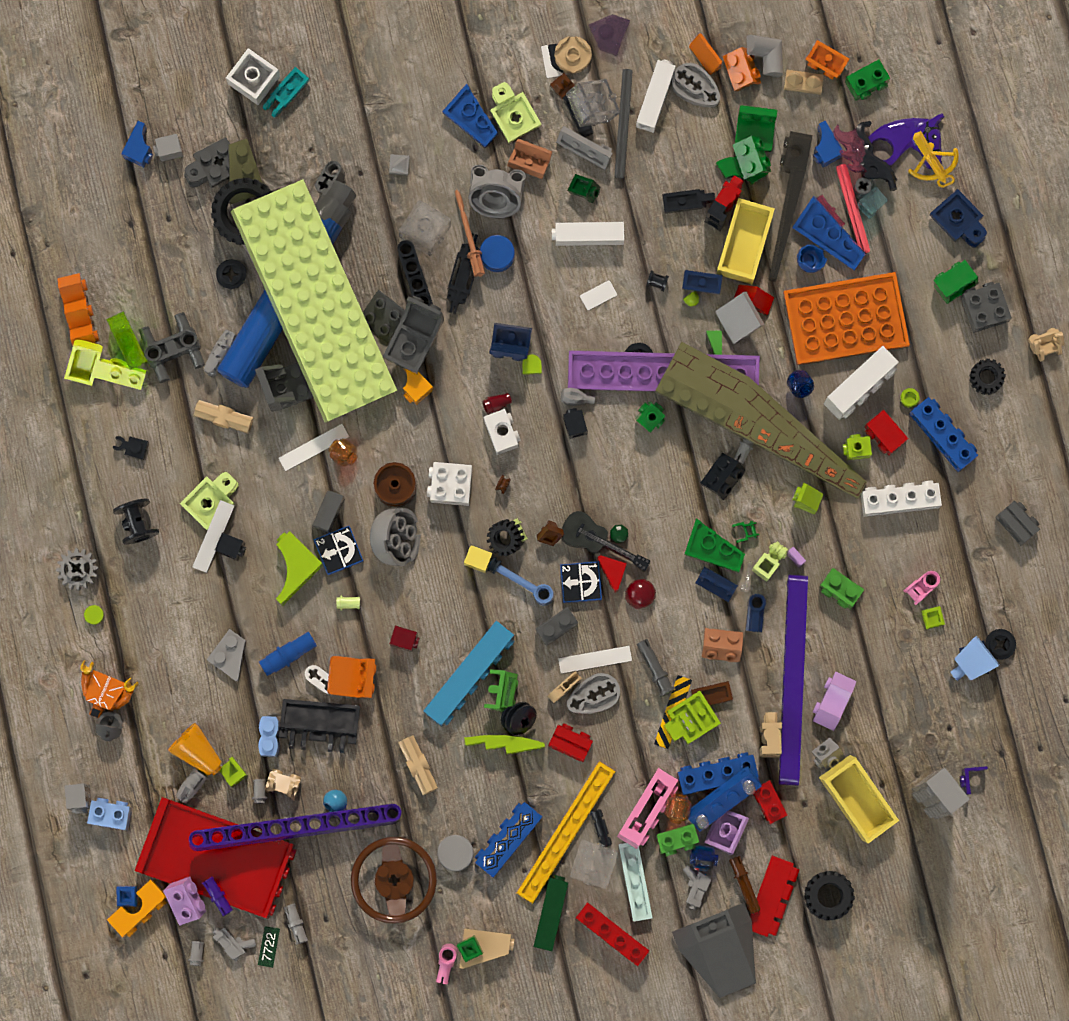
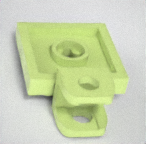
(508, 105)
(209, 490)

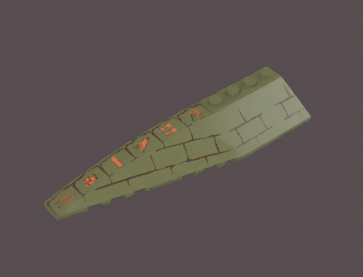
(751, 413)

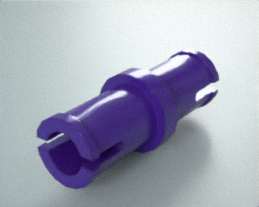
(217, 896)

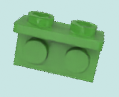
(841, 589)

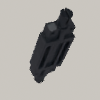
(458, 293)

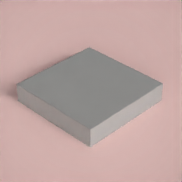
(739, 317)

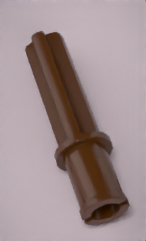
(744, 883)

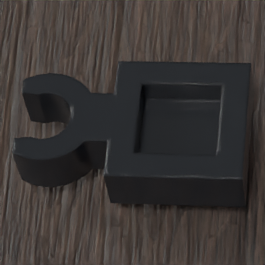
(134, 447)

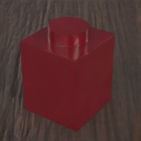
(404, 639)

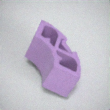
(834, 700)

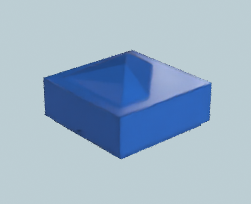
(127, 896)

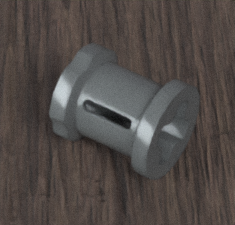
(862, 182)

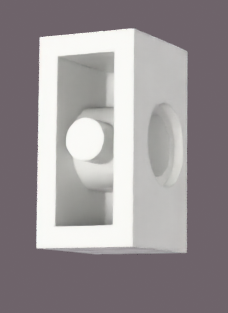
(493, 423)

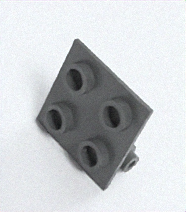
(383, 315)

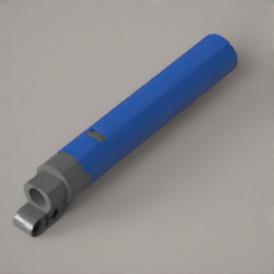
(262, 324)

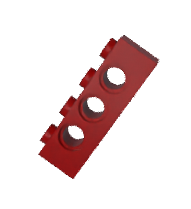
(612, 934)

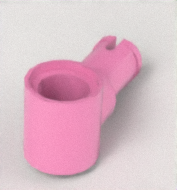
(446, 963)

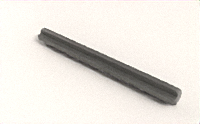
(623, 123)

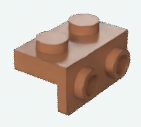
(530, 158)
(722, 645)

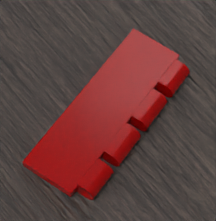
(772, 890)

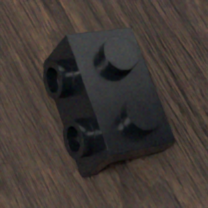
(723, 476)

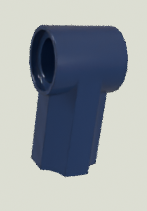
(755, 616)

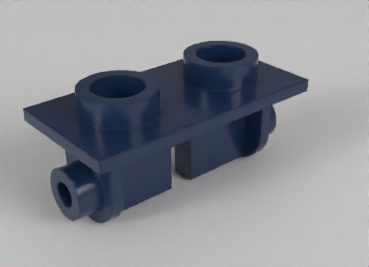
(716, 584)

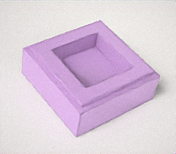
(795, 556)

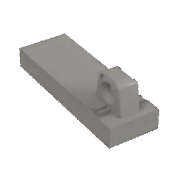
(585, 148)

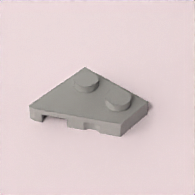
(229, 654)

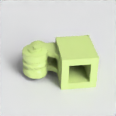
(769, 562)

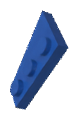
(470, 117)

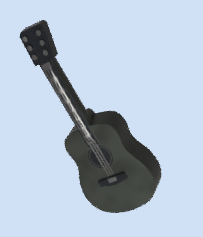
(584, 533)

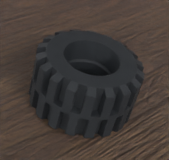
(846, 893)

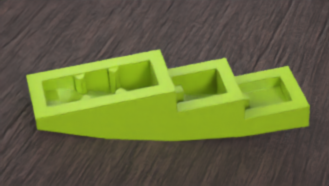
(511, 743)

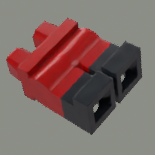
(724, 203)

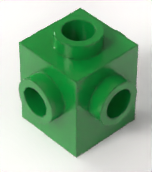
(647, 422)

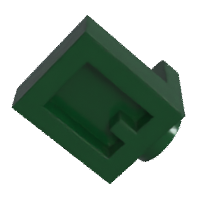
(584, 188)

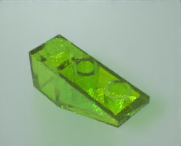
(126, 340)

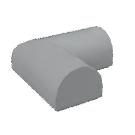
(771, 52)

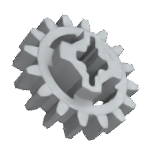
(82, 563)

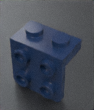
(510, 341)

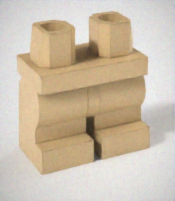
(771, 736)

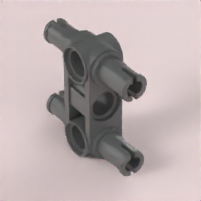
(171, 347)

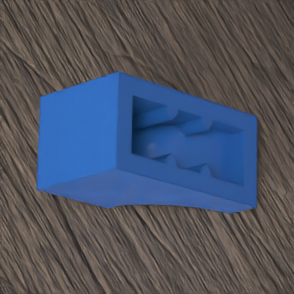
(136, 148)
(829, 148)

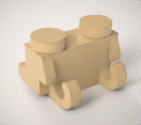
(1047, 343)
(283, 783)

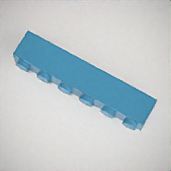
(468, 674)

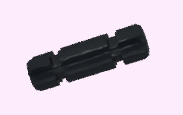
(601, 827)

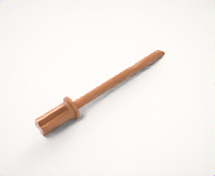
(474, 255)

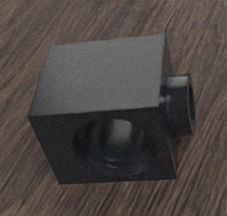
(575, 423)
(230, 547)

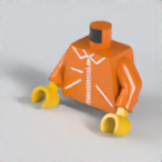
(104, 690)

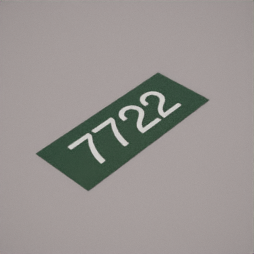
(268, 946)

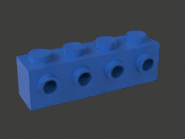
(943, 434)
(713, 775)

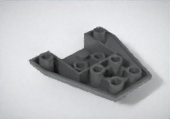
(721, 949)

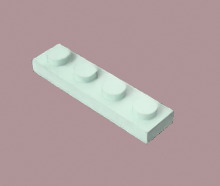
(635, 882)

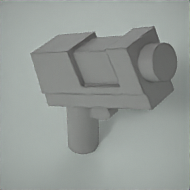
(699, 884)
(232, 946)

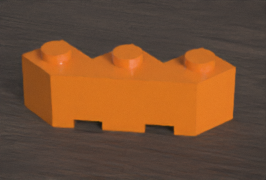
(77, 309)

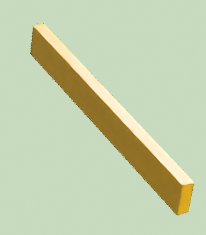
(565, 832)

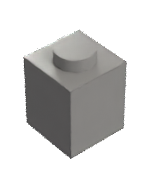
(168, 147)

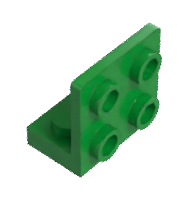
(757, 123)

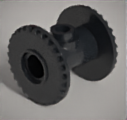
(133, 521)

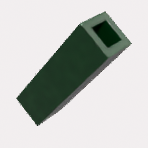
(551, 913)

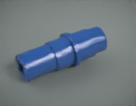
(287, 654)

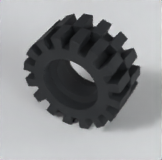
(987, 365)
(514, 533)

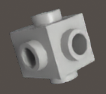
(828, 755)

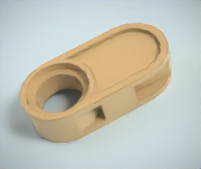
(564, 687)

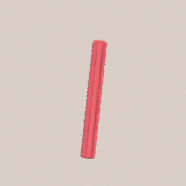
(852, 207)

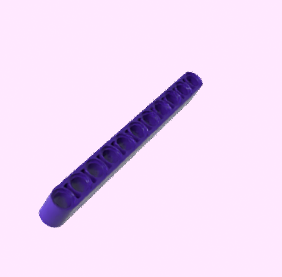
(793, 680)
(287, 833)

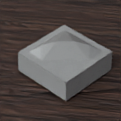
(399, 164)

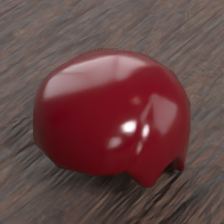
(640, 593)

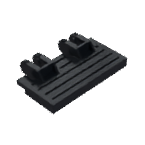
(319, 720)

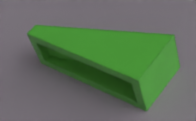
(715, 341)

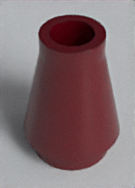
(496, 403)

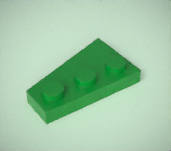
(711, 548)

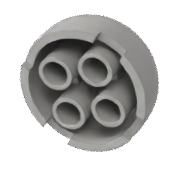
(389, 530)

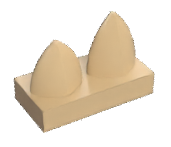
(803, 82)

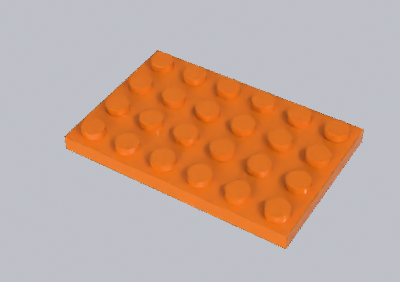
(846, 318)

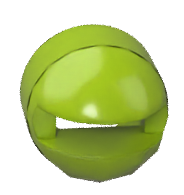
(691, 299)

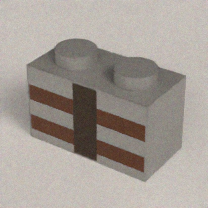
(78, 798)

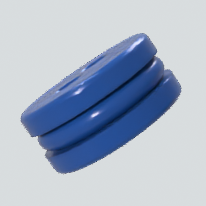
(497, 253)

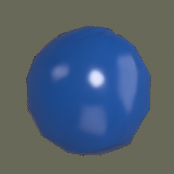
(811, 258)

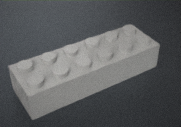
(939, 794)

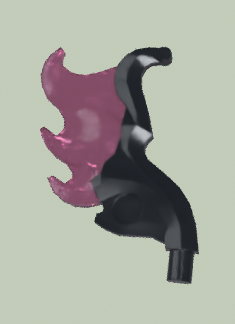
(860, 153)

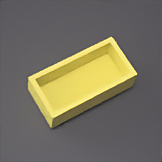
(745, 241)
(859, 799)

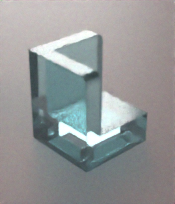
(872, 202)

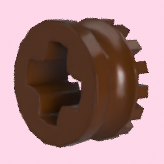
(502, 484)

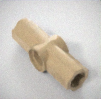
(223, 416)
(418, 765)

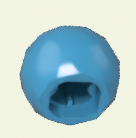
(335, 801)

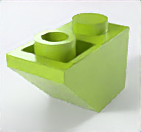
(807, 498)

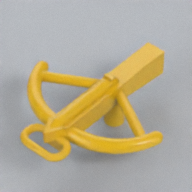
(929, 155)

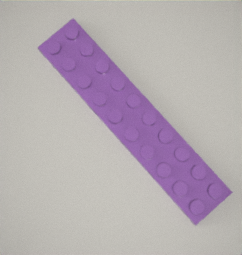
(637, 370)

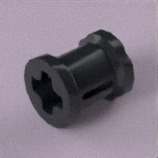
(657, 280)

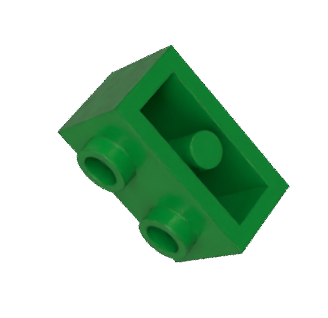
(867, 80)
(955, 281)

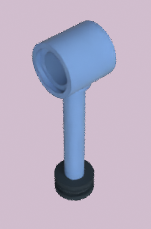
(495, 565)

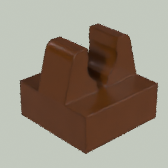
(562, 85)
(550, 534)

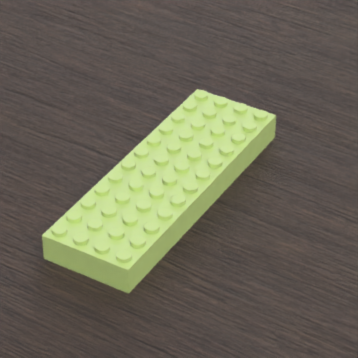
(313, 300)

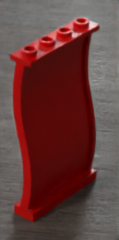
(245, 873)

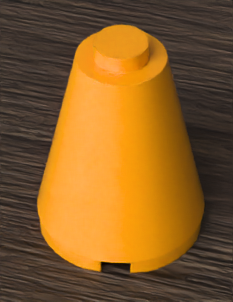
(196, 751)

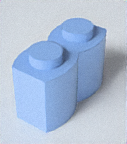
(269, 730)

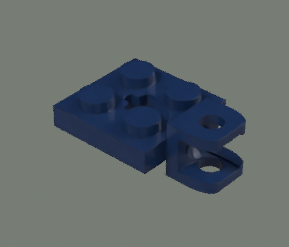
(966, 226)

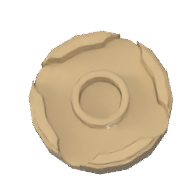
(573, 54)

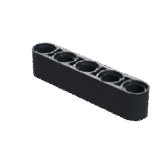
(417, 275)

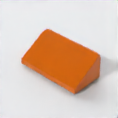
(705, 54)

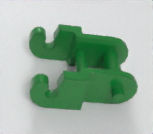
(745, 529)

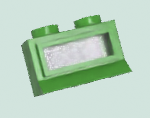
(505, 691)

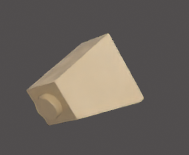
(493, 945)

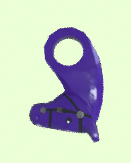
(901, 132)

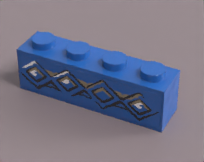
(508, 840)

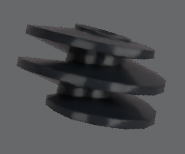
(518, 718)

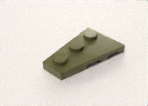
(242, 166)

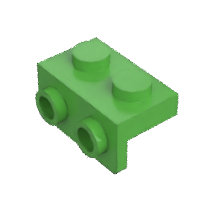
(678, 838)

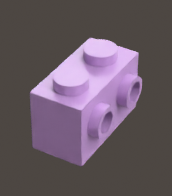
(184, 900)

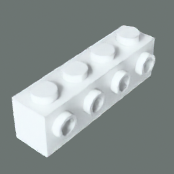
(900, 499)

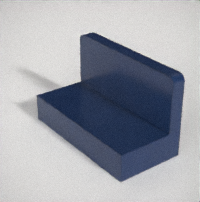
(702, 282)

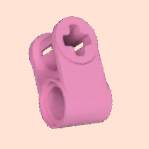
(921, 587)

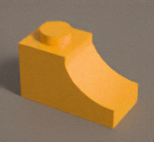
(416, 387)

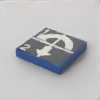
(338, 550)
(580, 582)

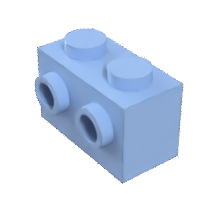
(109, 815)

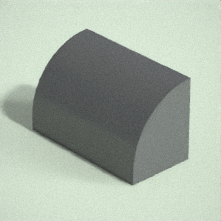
(328, 511)

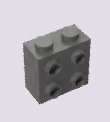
(985, 307)

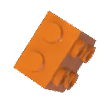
(351, 677)

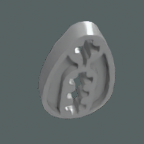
(699, 76)
(592, 684)

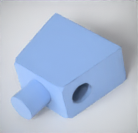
(974, 660)

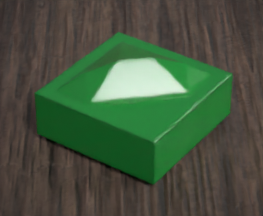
(470, 948)

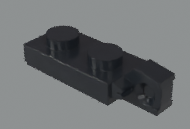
(686, 200)

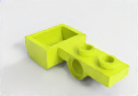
(86, 365)

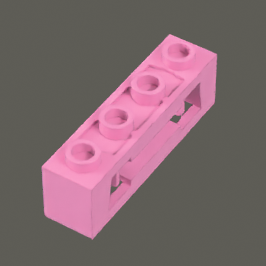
(632, 835)

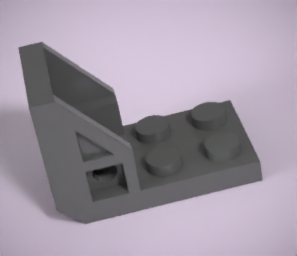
(283, 386)

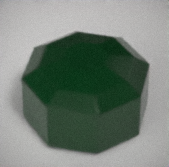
(619, 533)

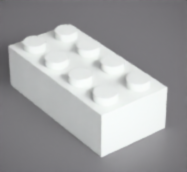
(863, 381)

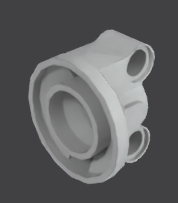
(496, 191)

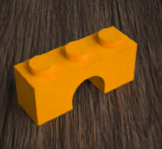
(152, 899)

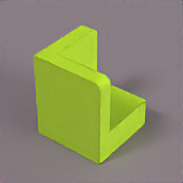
(233, 772)

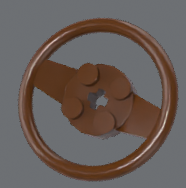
(393, 865)

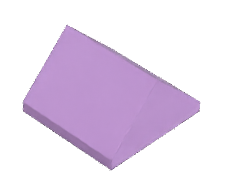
(726, 832)

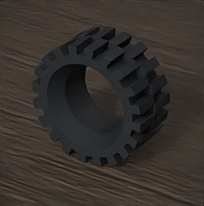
(221, 202)

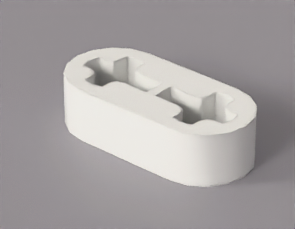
(318, 683)

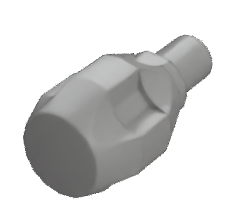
(575, 397)

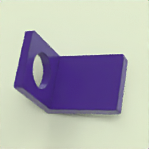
(964, 779)

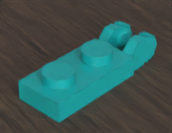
(286, 91)

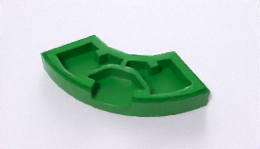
(730, 167)

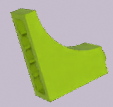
(300, 566)

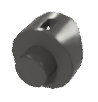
(109, 730)

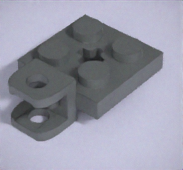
(205, 168)

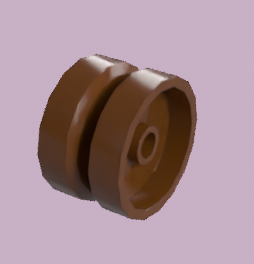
(399, 495)

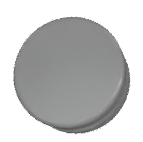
(455, 853)

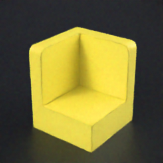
(478, 559)

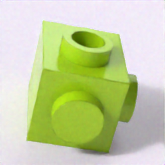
(857, 447)

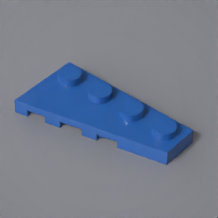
(828, 234)

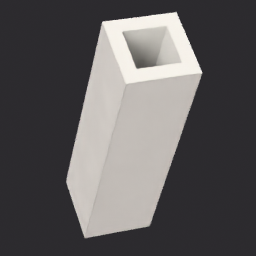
(655, 95)
(588, 233)

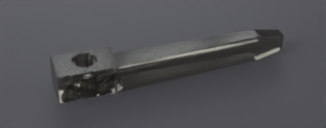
(796, 168)

